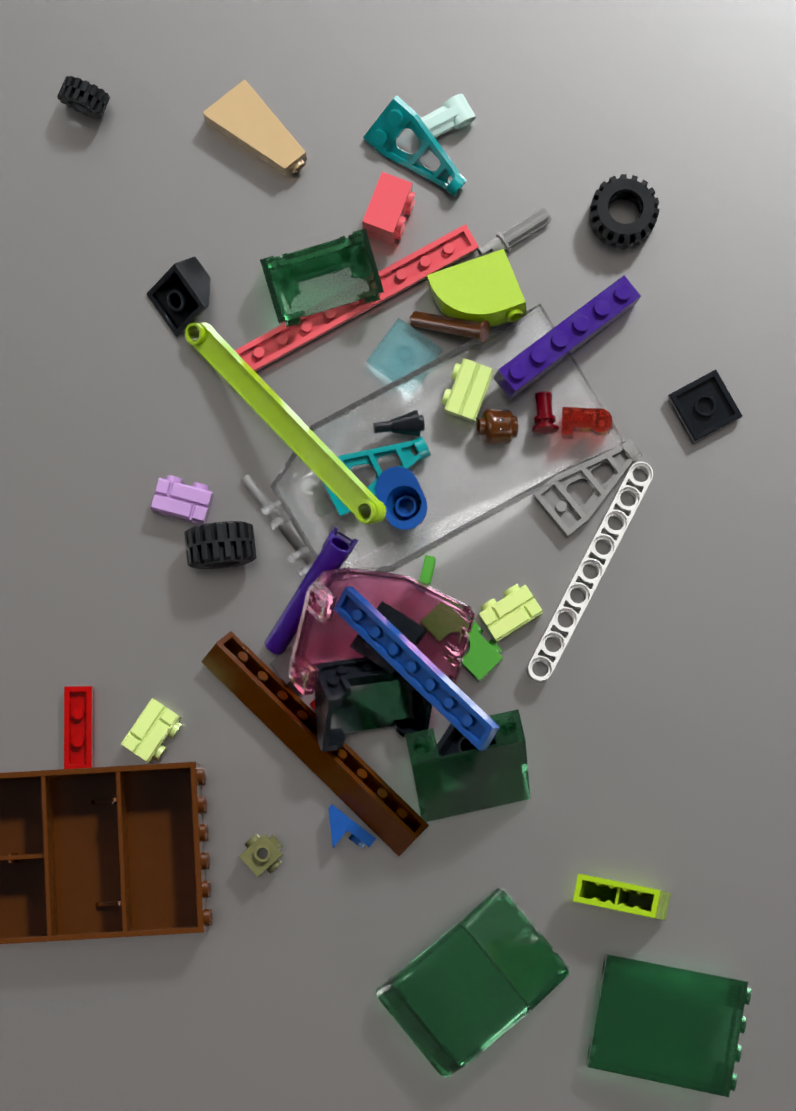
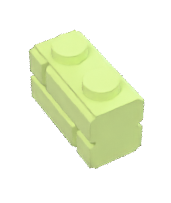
(468, 390)
(509, 613)
(152, 731)

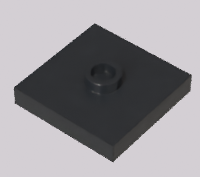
(705, 406)
(410, 629)

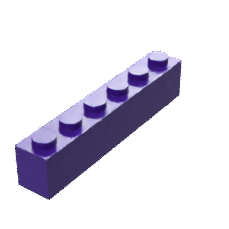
(566, 337)

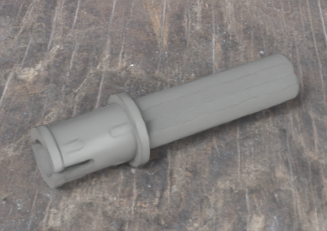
(517, 232)

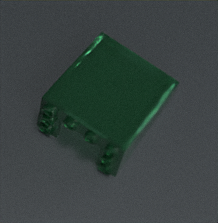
(469, 778)
(669, 1025)

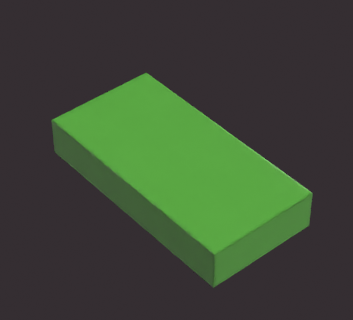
(427, 570)

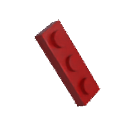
(78, 727)

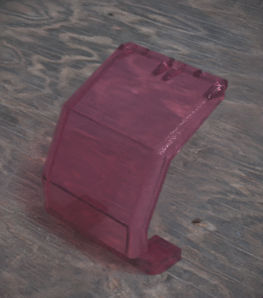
(327, 636)

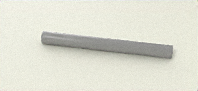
(285, 529)

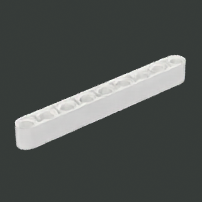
(597, 560)

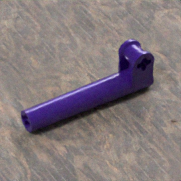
(331, 557)

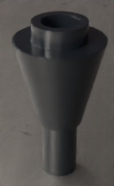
(406, 424)

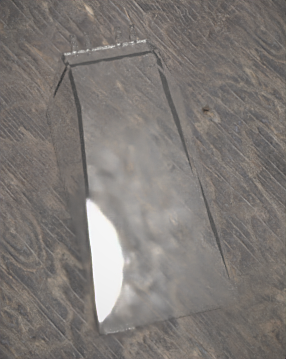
(464, 475)

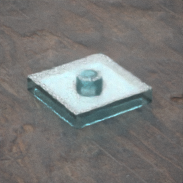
(402, 351)

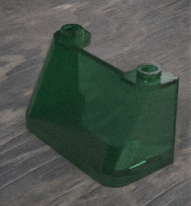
(322, 277)

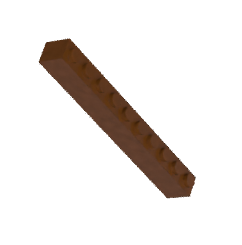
(296, 727)

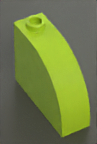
(479, 290)
(621, 896)

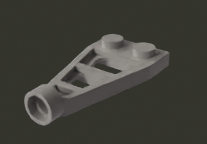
(561, 505)

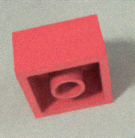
(388, 208)

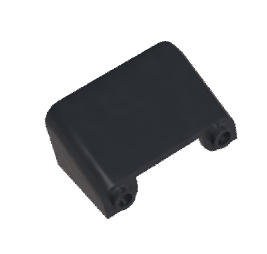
(362, 697)

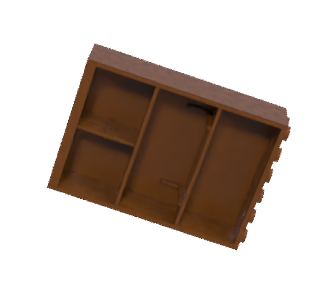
(103, 853)

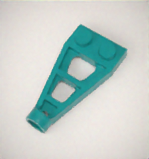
(388, 128)
(370, 457)

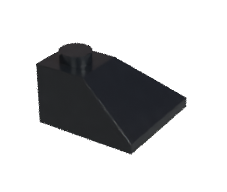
(181, 294)

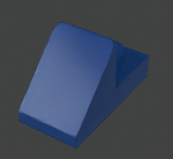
(341, 824)

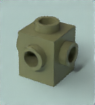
(252, 858)

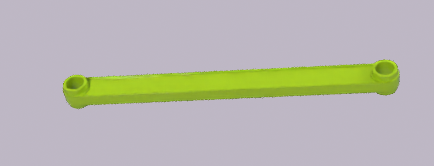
(286, 423)

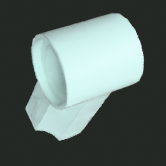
(454, 114)

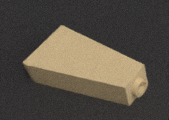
(255, 127)

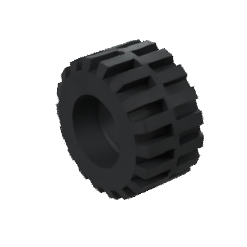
(629, 190)
(220, 545)

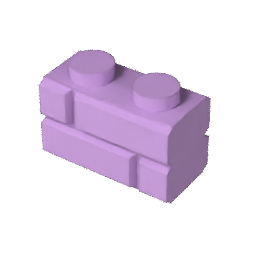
(182, 500)

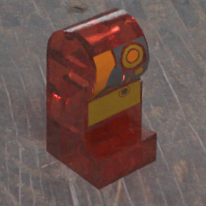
(585, 420)

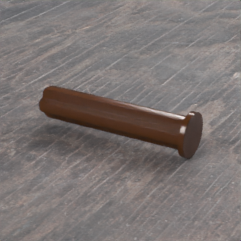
(450, 325)

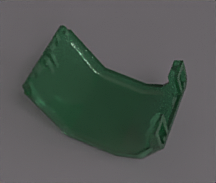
(473, 983)

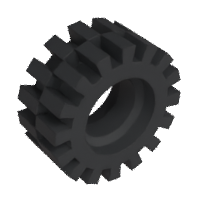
(83, 97)

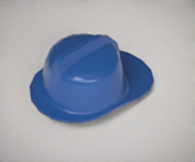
(402, 497)

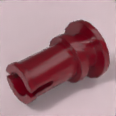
(544, 415)

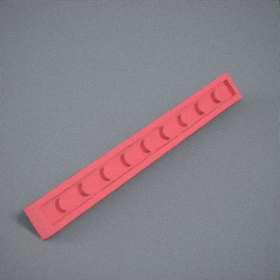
(394, 280)

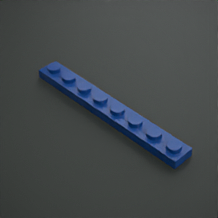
(416, 668)

